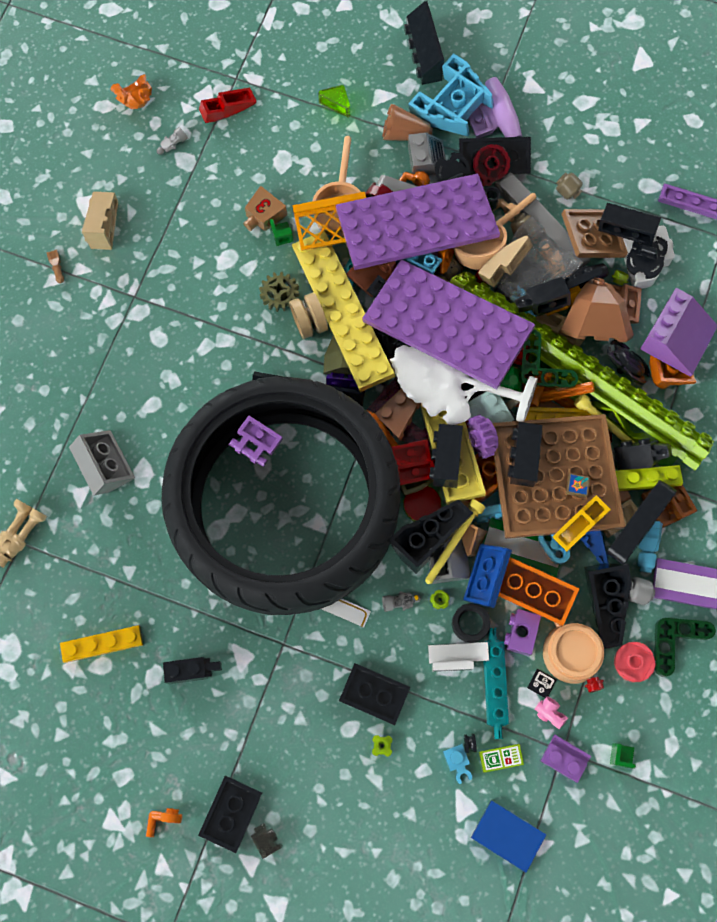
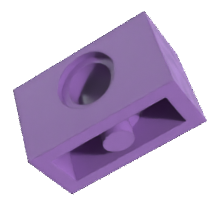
(530, 623)

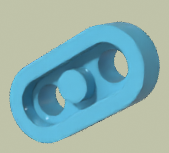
(552, 547)

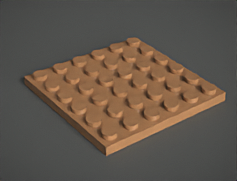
(567, 447)

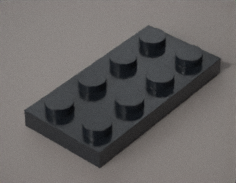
(517, 148)

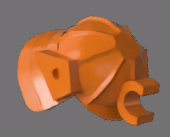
(134, 95)

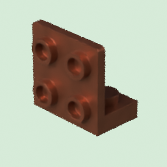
(365, 276)

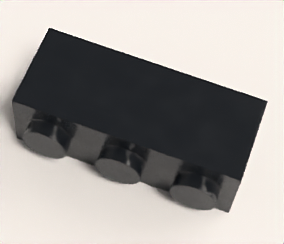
(629, 224)
(525, 454)
(446, 456)

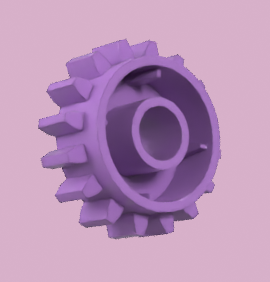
(482, 436)

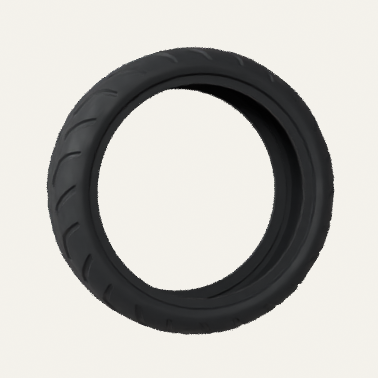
(280, 402)

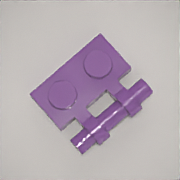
(259, 435)

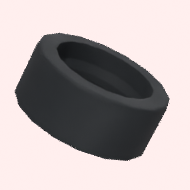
(483, 614)

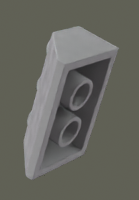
(101, 461)

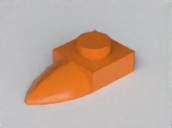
(446, 256)

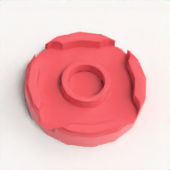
(634, 662)

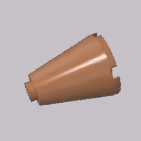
(402, 123)

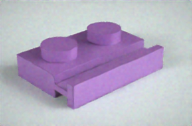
(565, 758)

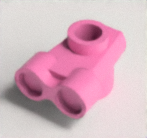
(548, 711)

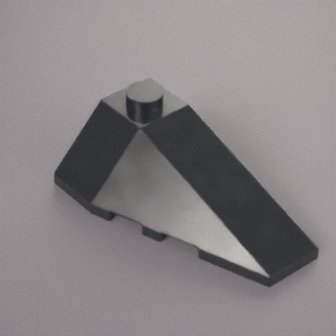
(422, 539)
(609, 595)

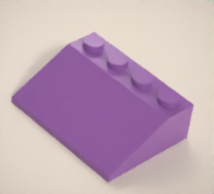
(680, 333)

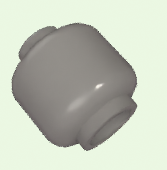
(641, 591)

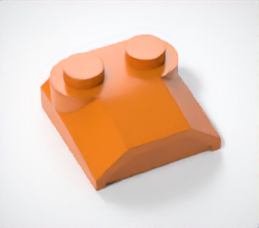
(665, 375)

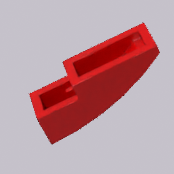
(226, 104)

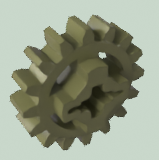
(273, 286)

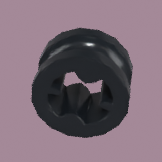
(470, 743)

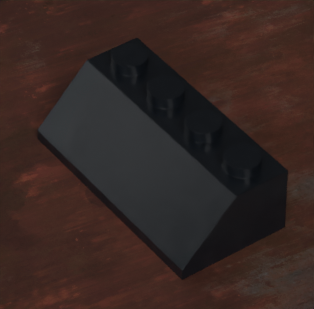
(424, 44)

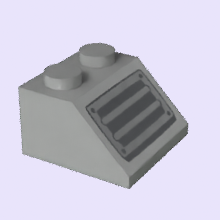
(424, 152)

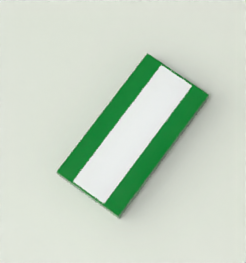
(523, 548)

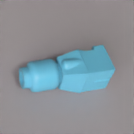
(649, 545)

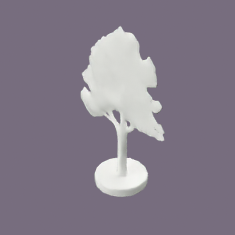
(440, 389)

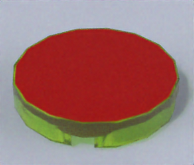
(421, 503)

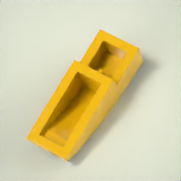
(581, 523)

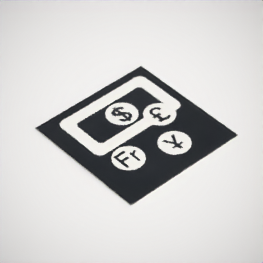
(541, 683)

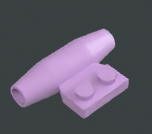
(503, 115)

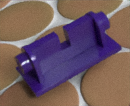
(338, 380)

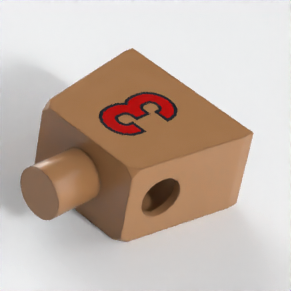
(262, 208)

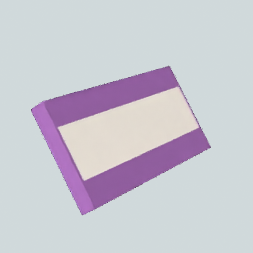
(685, 583)

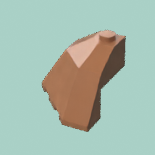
(598, 313)

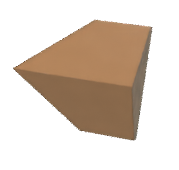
(472, 539)

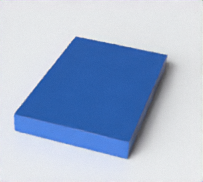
(487, 575)
(508, 836)

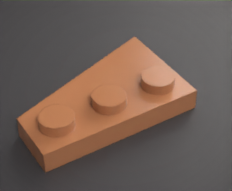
(398, 413)

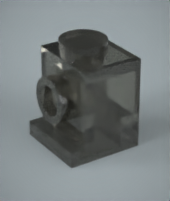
(265, 840)

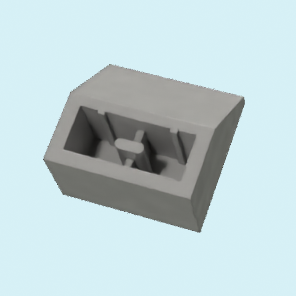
(456, 566)

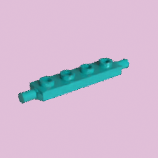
(496, 685)

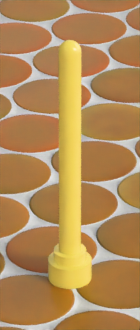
(583, 402)
(477, 508)

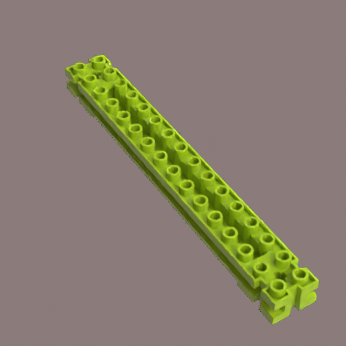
(614, 392)

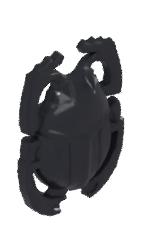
(452, 168)
(647, 258)
(628, 362)

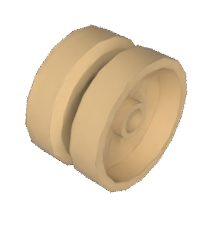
(312, 314)

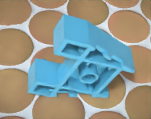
(455, 101)

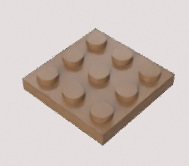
(587, 240)

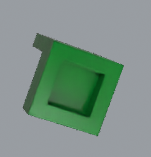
(281, 232)
(622, 756)

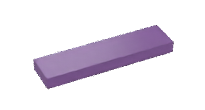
(688, 201)

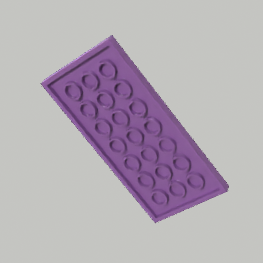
(417, 221)
(449, 323)

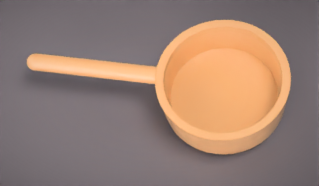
(336, 189)
(477, 254)
(573, 652)

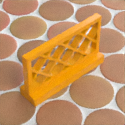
(319, 207)

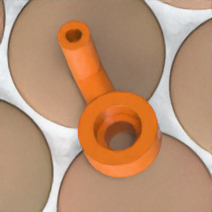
(419, 178)
(170, 816)

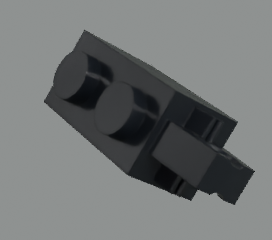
(545, 297)
(640, 454)
(189, 670)

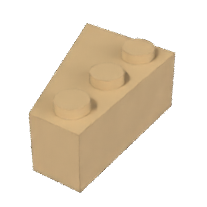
(100, 220)

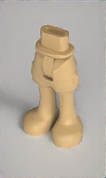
(12, 543)

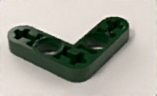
(535, 367)
(674, 632)

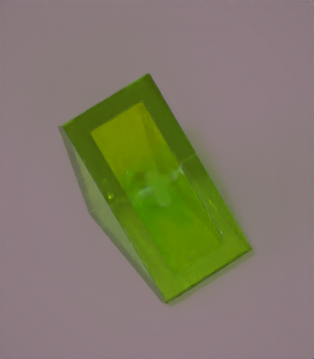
(335, 99)

